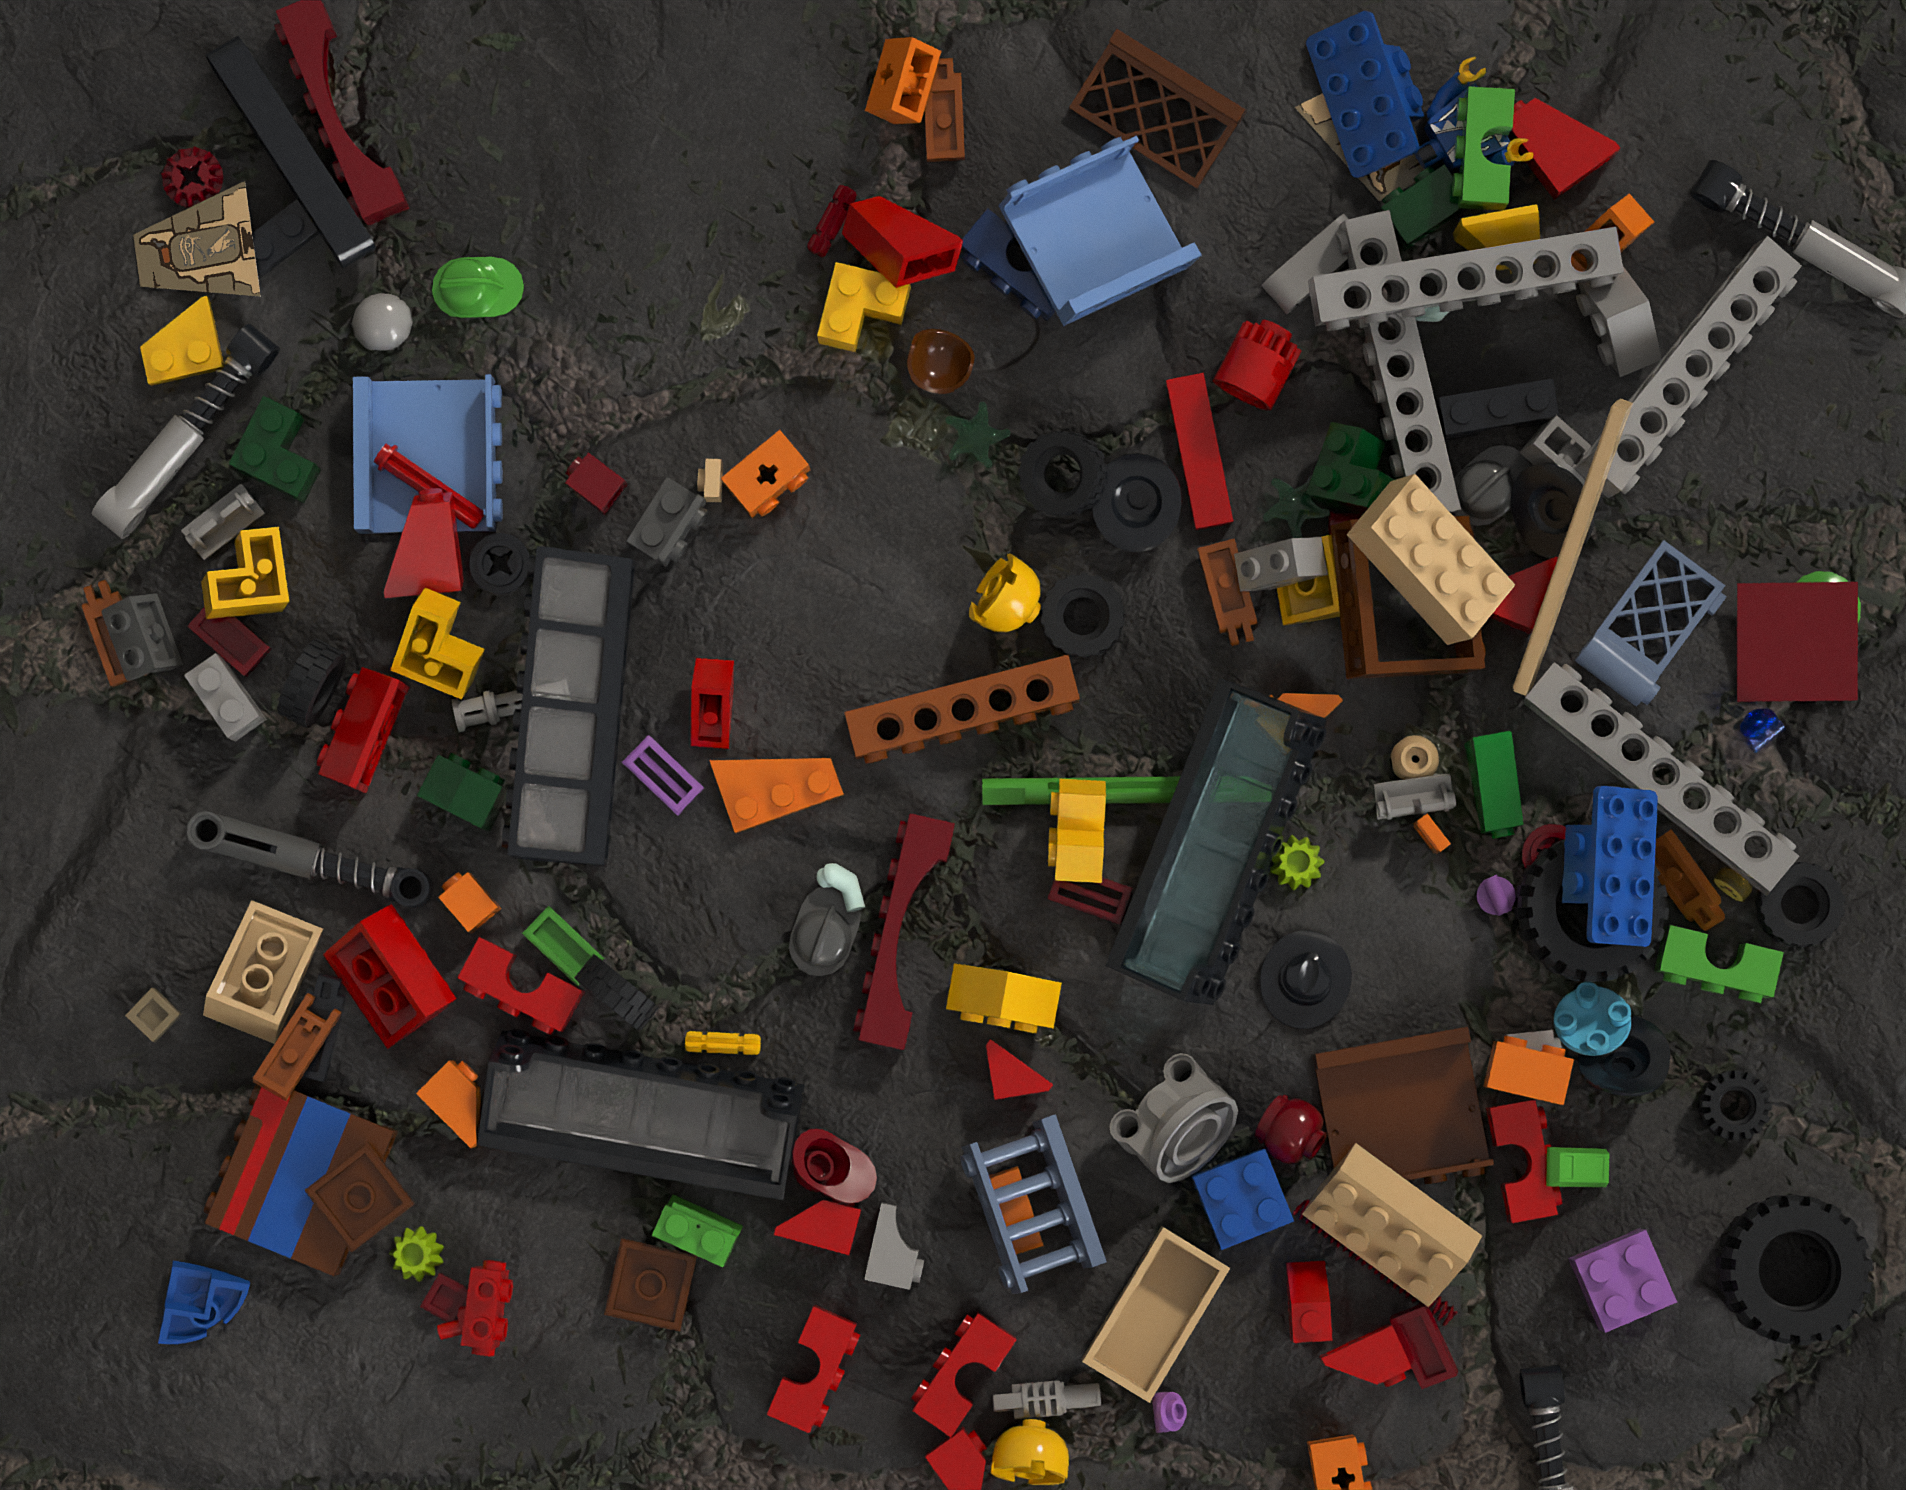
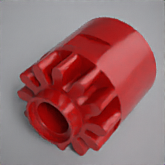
(1258, 364)

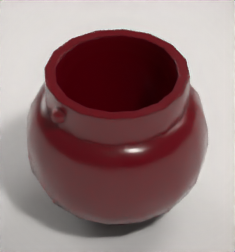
(1291, 1130)

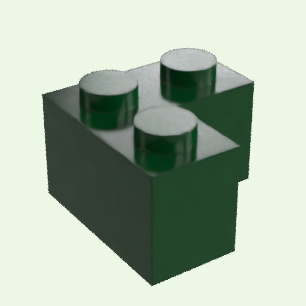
(266, 454)
(1347, 471)
(463, 792)

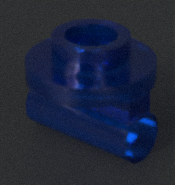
(1760, 728)

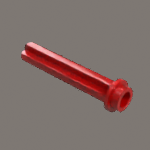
(419, 479)

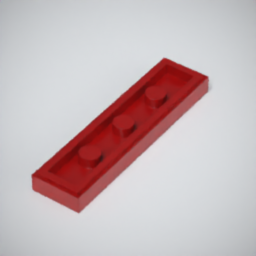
(1199, 451)

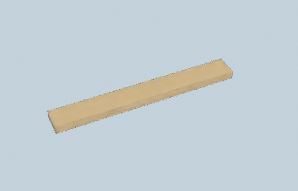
(1572, 546)

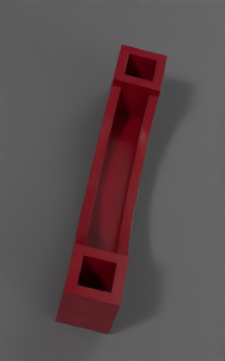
(309, 32)
(924, 845)

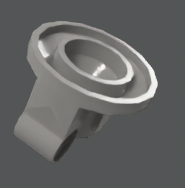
(1178, 1122)

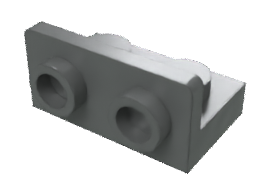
(667, 522)
(141, 636)

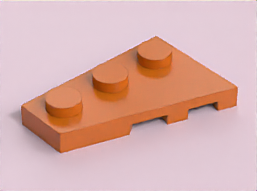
(773, 788)

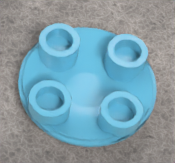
(1592, 1020)

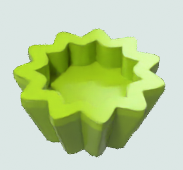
(1297, 863)
(416, 1253)

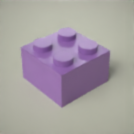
(1622, 1280)

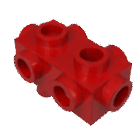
(482, 1318)

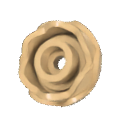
(1414, 746)

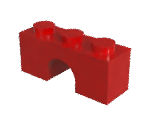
(489, 972)
(1522, 1125)
(979, 1342)
(802, 1402)

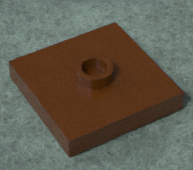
(359, 1197)
(650, 1284)

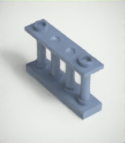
(1058, 1176)

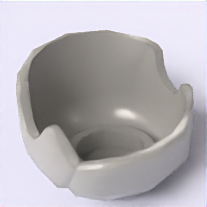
(381, 322)

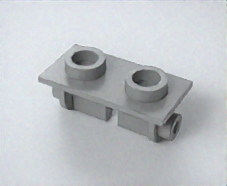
(222, 521)
(1414, 796)

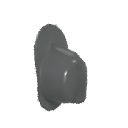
(1487, 484)
(823, 932)

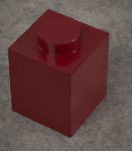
(594, 482)

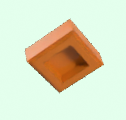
(1431, 834)

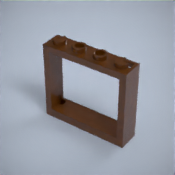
(1359, 623)

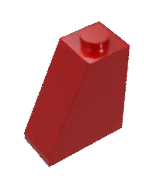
(1561, 146)
(900, 242)
(427, 548)

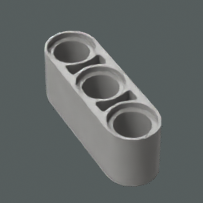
(1318, 257)

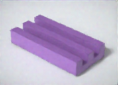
(686, 797)

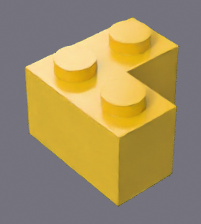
(851, 297)
(256, 585)
(430, 652)
(1078, 840)
(1003, 998)

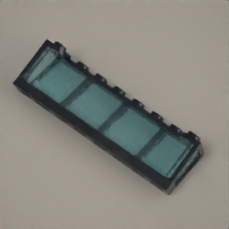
(1217, 843)

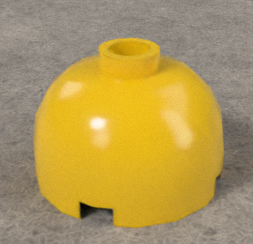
(1008, 596)
(1031, 1454)

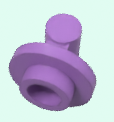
(1496, 895)
(1168, 1411)

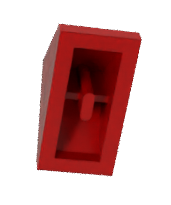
(1011, 1076)

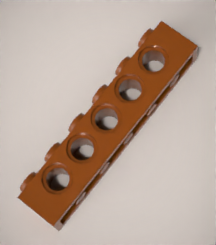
(1054, 673)

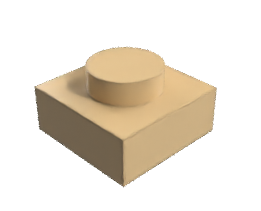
(710, 480)

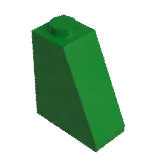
(1495, 783)

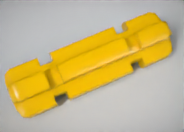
(722, 1043)

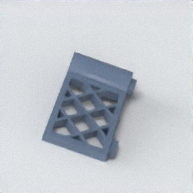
(1628, 668)

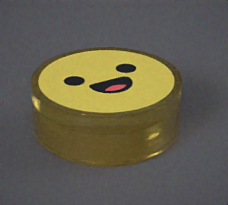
(1732, 884)

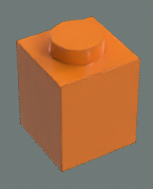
(468, 901)

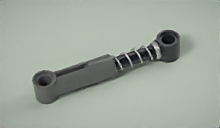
(305, 858)

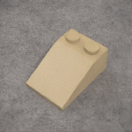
(262, 972)

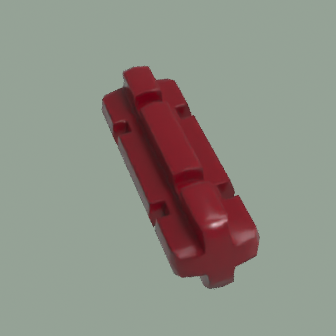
(831, 221)

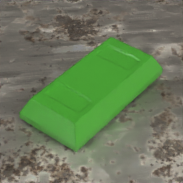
(560, 943)
(1577, 1167)

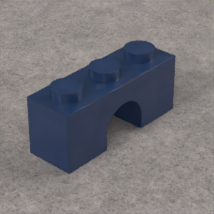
(986, 248)

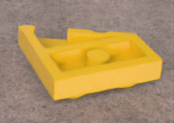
(184, 346)

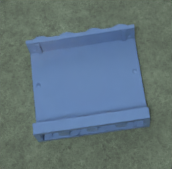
(1094, 231)
(439, 427)

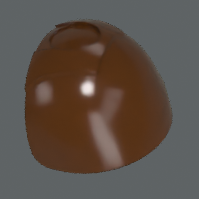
(939, 361)

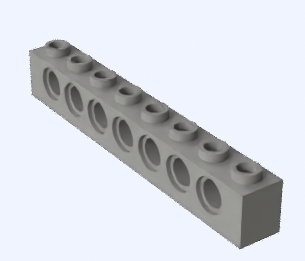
(1378, 232)
(1598, 246)
(1775, 271)
(1698, 823)

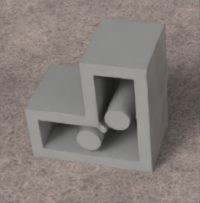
(1623, 321)

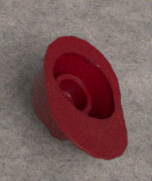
(832, 1167)

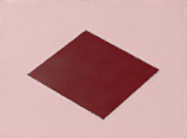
(1797, 641)

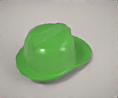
(477, 287)

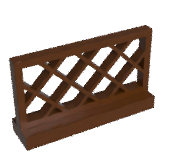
(1175, 80)

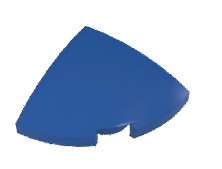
(198, 1300)

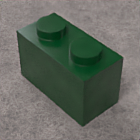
(1422, 206)

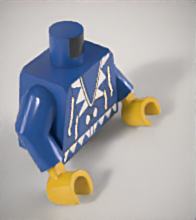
(1444, 127)

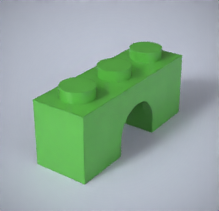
(1480, 181)
(1684, 958)

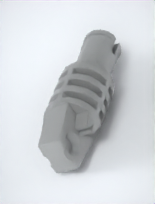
(1046, 1399)

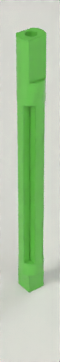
(1038, 790)

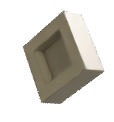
(153, 1014)

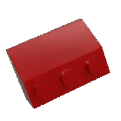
(362, 729)
(389, 975)

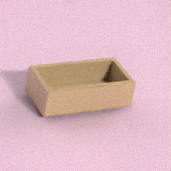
(1431, 559)
(1392, 1225)
(1155, 1314)

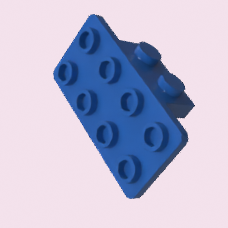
(1366, 93)
(1614, 866)

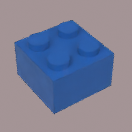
(1242, 1198)

